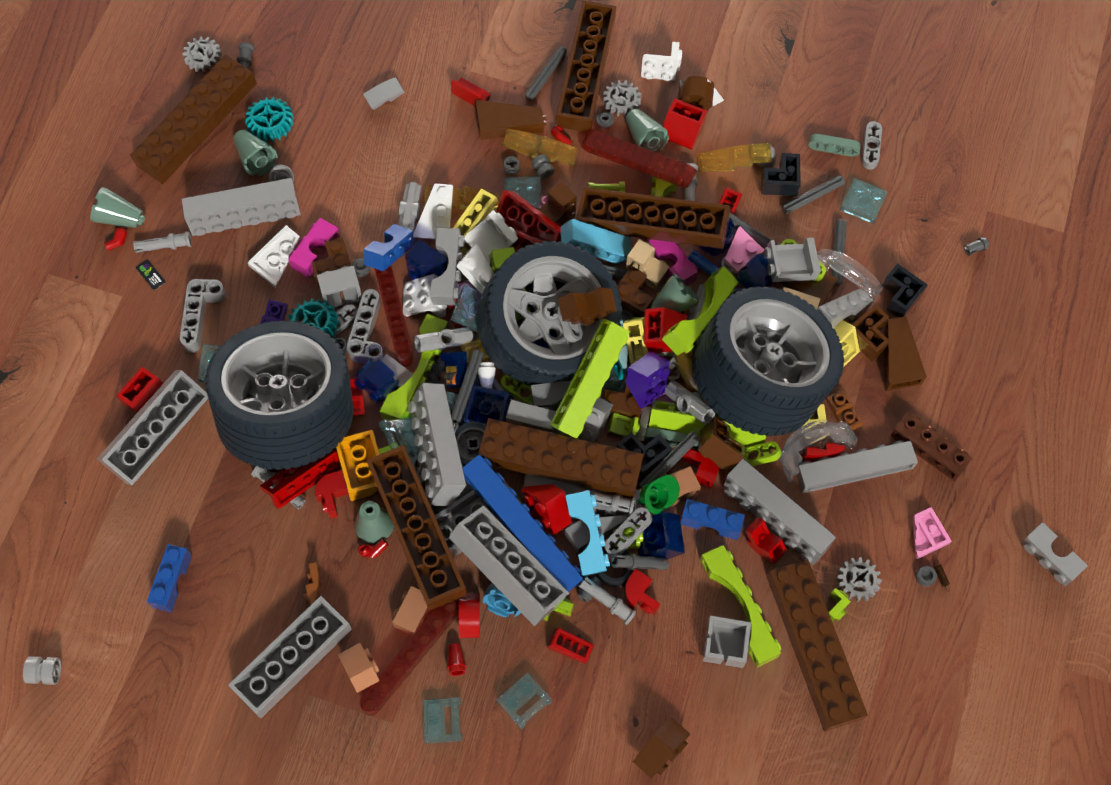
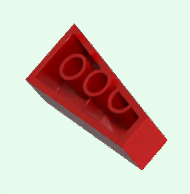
(526, 219)

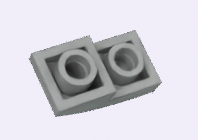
(384, 92)

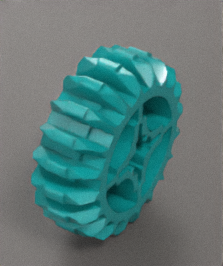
(258, 119)
(316, 313)

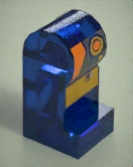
(455, 368)

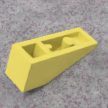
(636, 339)

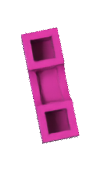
(670, 251)
(302, 257)

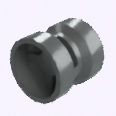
(542, 165)

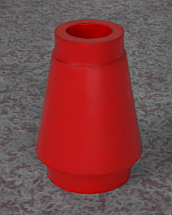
(456, 663)

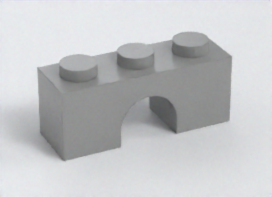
(1063, 568)

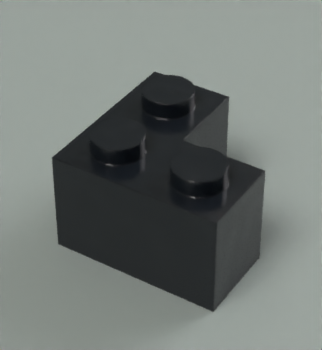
(782, 180)
(906, 289)
(653, 452)

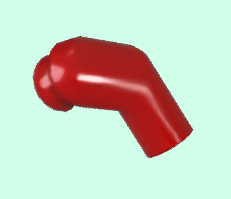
(557, 133)
(118, 239)
(373, 551)

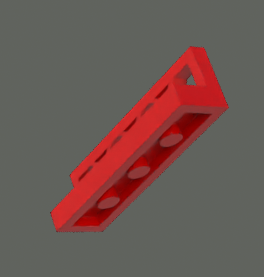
(302, 480)

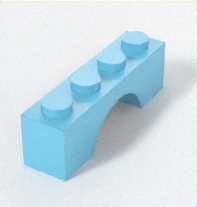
(592, 558)

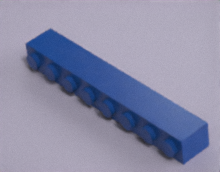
(518, 522)

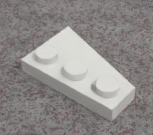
(436, 212)
(273, 257)
(476, 268)

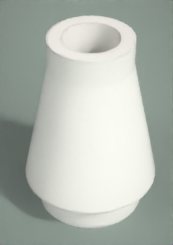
(486, 374)

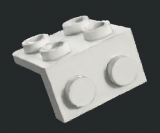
(662, 66)
(491, 235)
(417, 297)

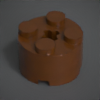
(697, 92)

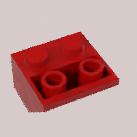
(684, 123)
(657, 324)
(139, 390)
(548, 506)

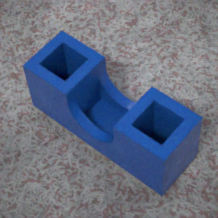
(396, 242)
(724, 521)
(164, 588)

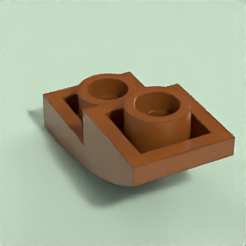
(843, 409)
(313, 589)

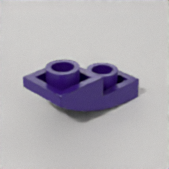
(274, 312)

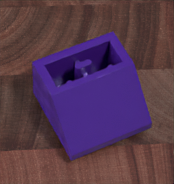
(648, 378)

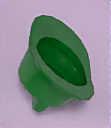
(659, 494)

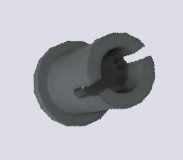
(978, 245)
(583, 595)

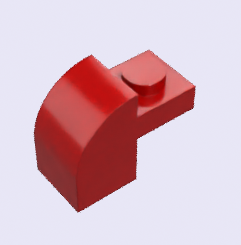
(707, 468)
(328, 488)
(763, 542)
(635, 593)
(469, 616)

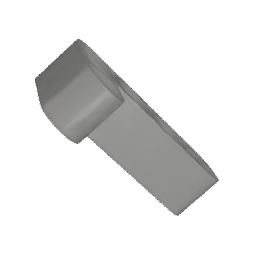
(197, 315)
(365, 325)

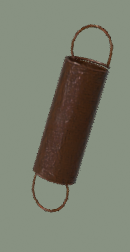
(941, 575)

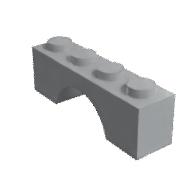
(444, 288)
(850, 305)

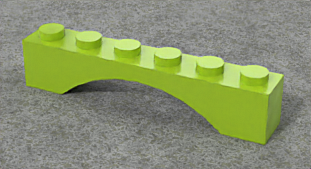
(686, 332)
(396, 403)
(720, 568)

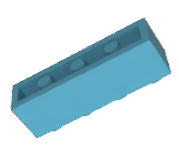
(597, 241)

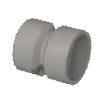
(42, 670)

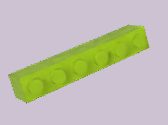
(590, 378)
(668, 417)

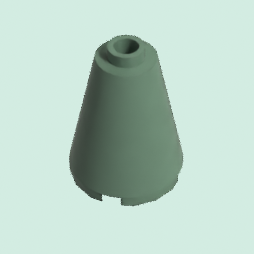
(646, 131)
(254, 153)
(115, 210)
(675, 295)
(372, 523)

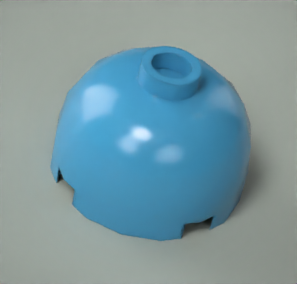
(498, 602)

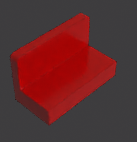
(468, 91)

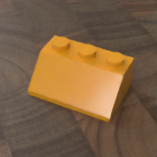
(353, 453)

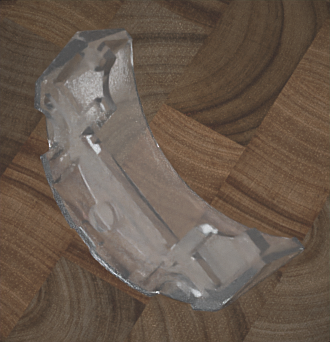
(851, 270)
(813, 434)

